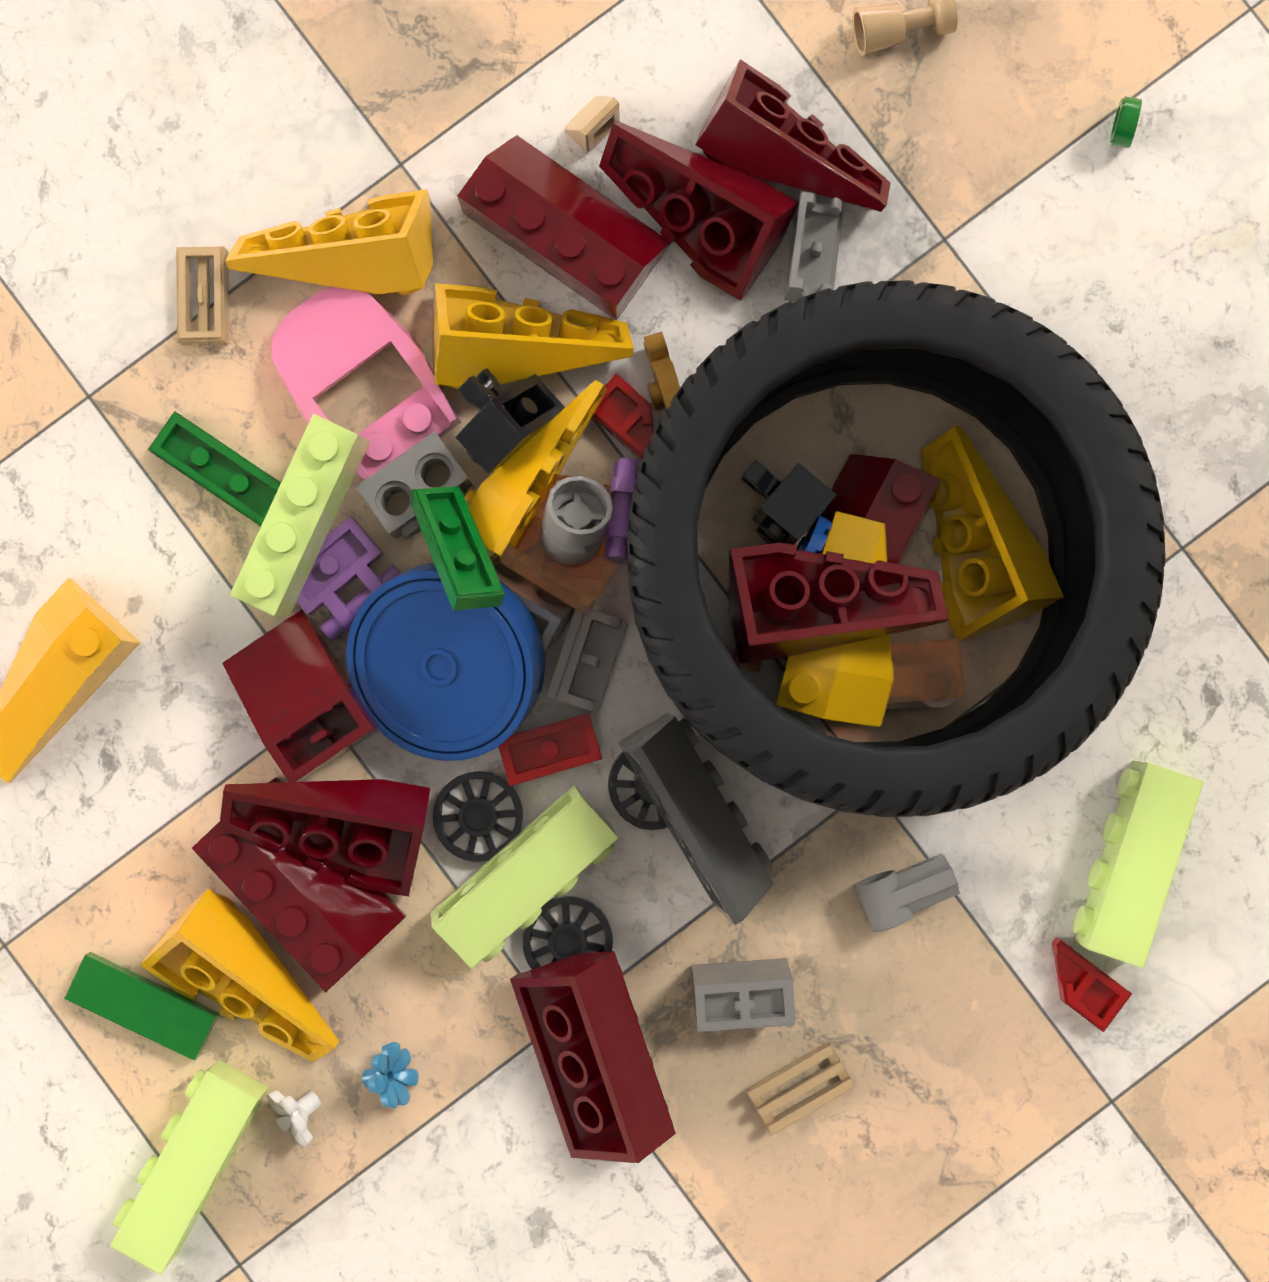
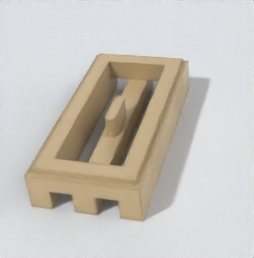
(221, 296)
(808, 1105)

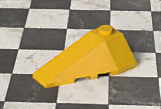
(363, 251)
(227, 960)

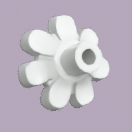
(295, 1114)

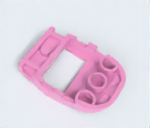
(334, 337)

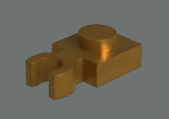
(664, 374)

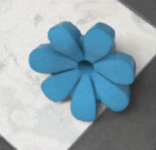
(390, 1075)

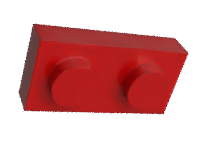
(550, 749)

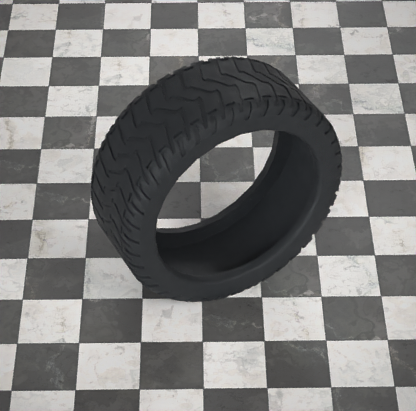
(1069, 443)

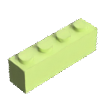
(300, 517)
(1137, 862)
(523, 878)
(188, 1166)

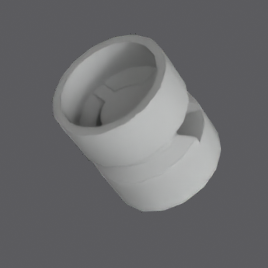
(575, 520)

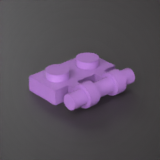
(621, 491)
(342, 558)

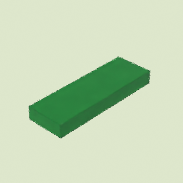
(215, 467)
(456, 548)
(141, 1006)

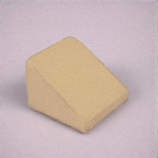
(593, 122)

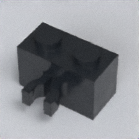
(504, 418)
(789, 504)

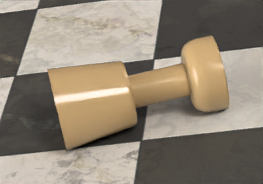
(887, 24)

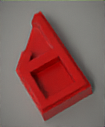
(626, 416)
(1087, 987)

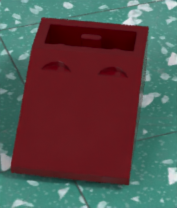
(298, 698)

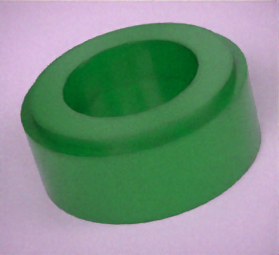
(1125, 122)

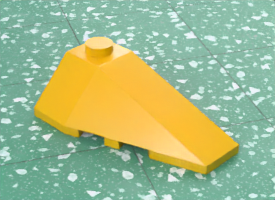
(516, 340)
(521, 485)
(986, 550)
(57, 669)
(854, 678)

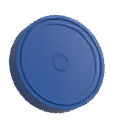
(442, 676)

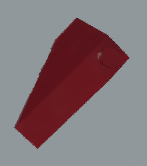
(766, 138)
(710, 210)
(885, 493)
(811, 601)
(349, 825)

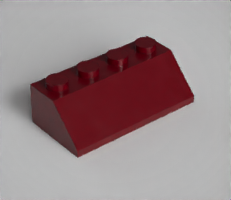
(562, 225)
(307, 910)
(594, 1058)

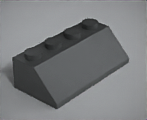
(698, 815)

